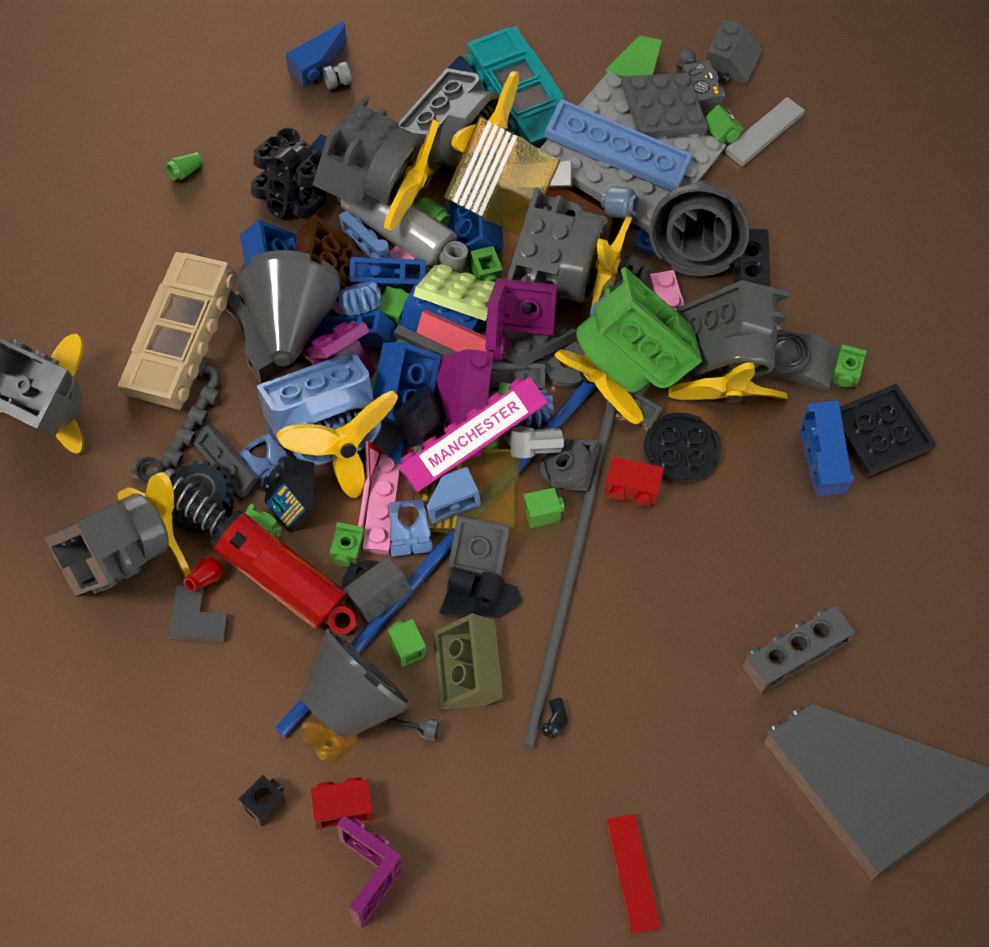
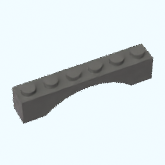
(255, 351)

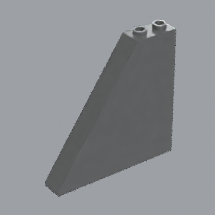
(874, 785)

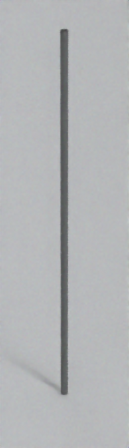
(571, 571)

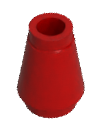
(205, 573)

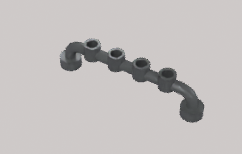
(196, 415)

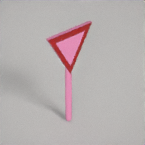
(372, 457)

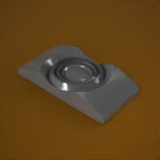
(804, 358)

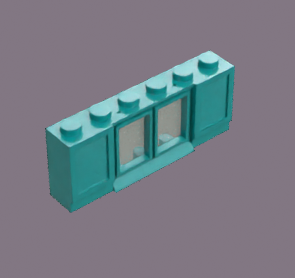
(537, 93)

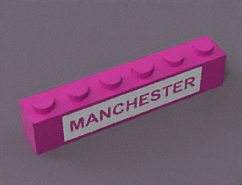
(472, 435)

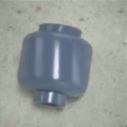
(620, 202)

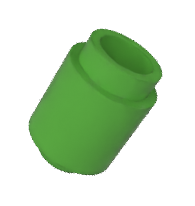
(434, 209)

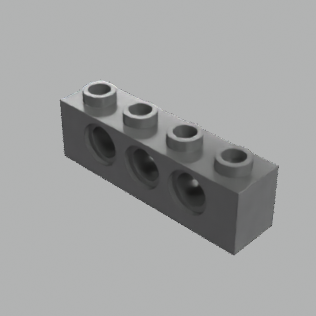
(767, 674)

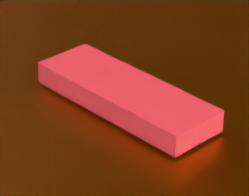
(450, 333)

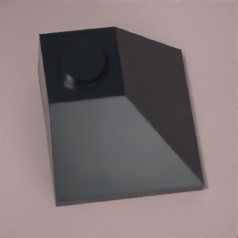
(420, 418)

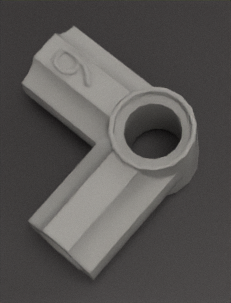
(527, 441)

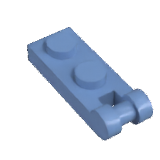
(362, 237)

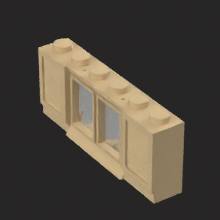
(177, 330)

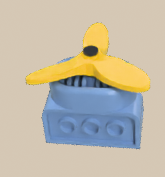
(327, 415)

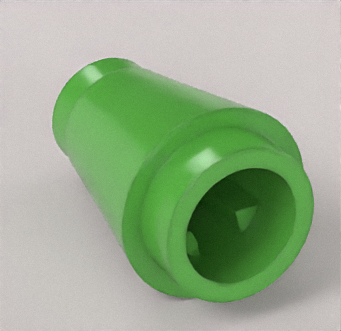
(183, 165)

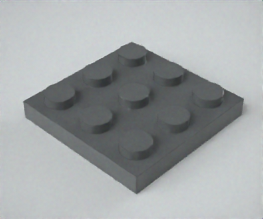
(664, 104)

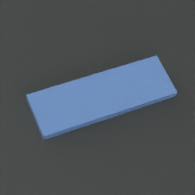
(617, 145)

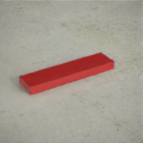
(633, 874)

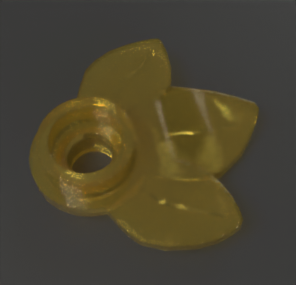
(321, 736)

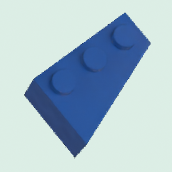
(826, 448)

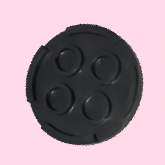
(683, 447)

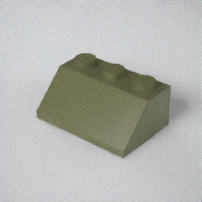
(468, 663)

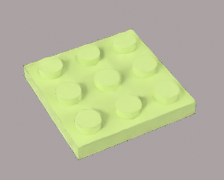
(455, 291)

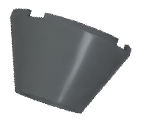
(349, 690)

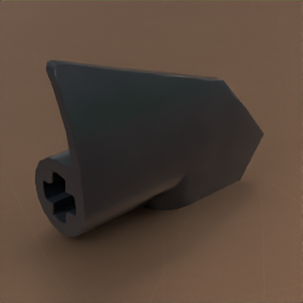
(478, 594)

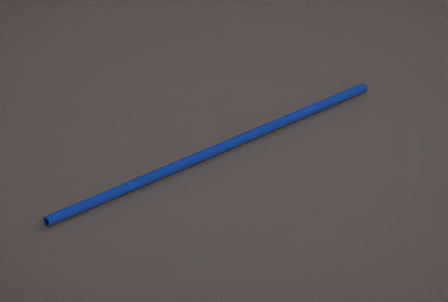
(431, 563)

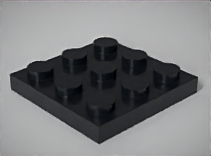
(884, 430)

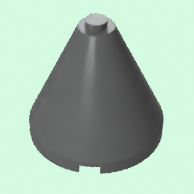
(699, 229)
(287, 299)

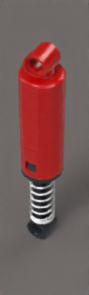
(261, 556)

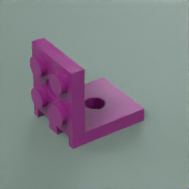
(507, 311)
(339, 343)
(377, 851)

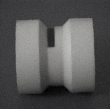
(337, 75)

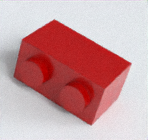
(633, 481)
(335, 800)

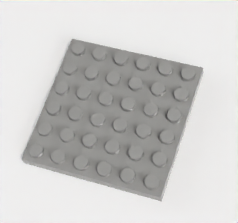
(597, 177)

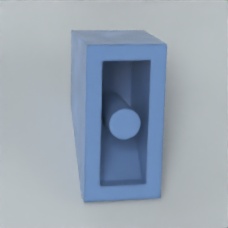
(453, 495)

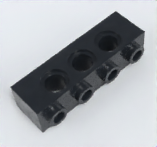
(757, 262)

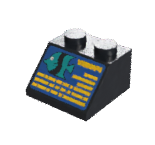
(290, 491)

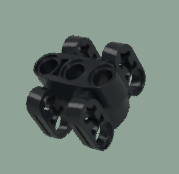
(287, 178)

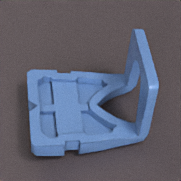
(264, 466)
(413, 538)

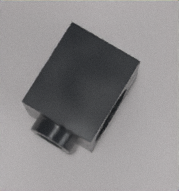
(262, 812)

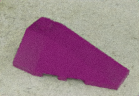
(464, 383)

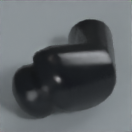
(558, 720)

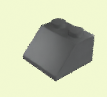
(734, 51)

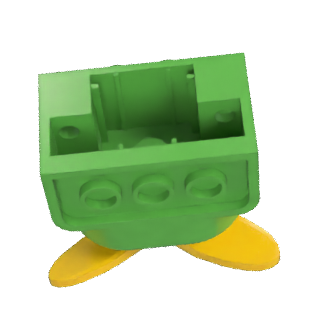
(632, 343)

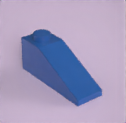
(308, 59)
(387, 271)
(379, 325)

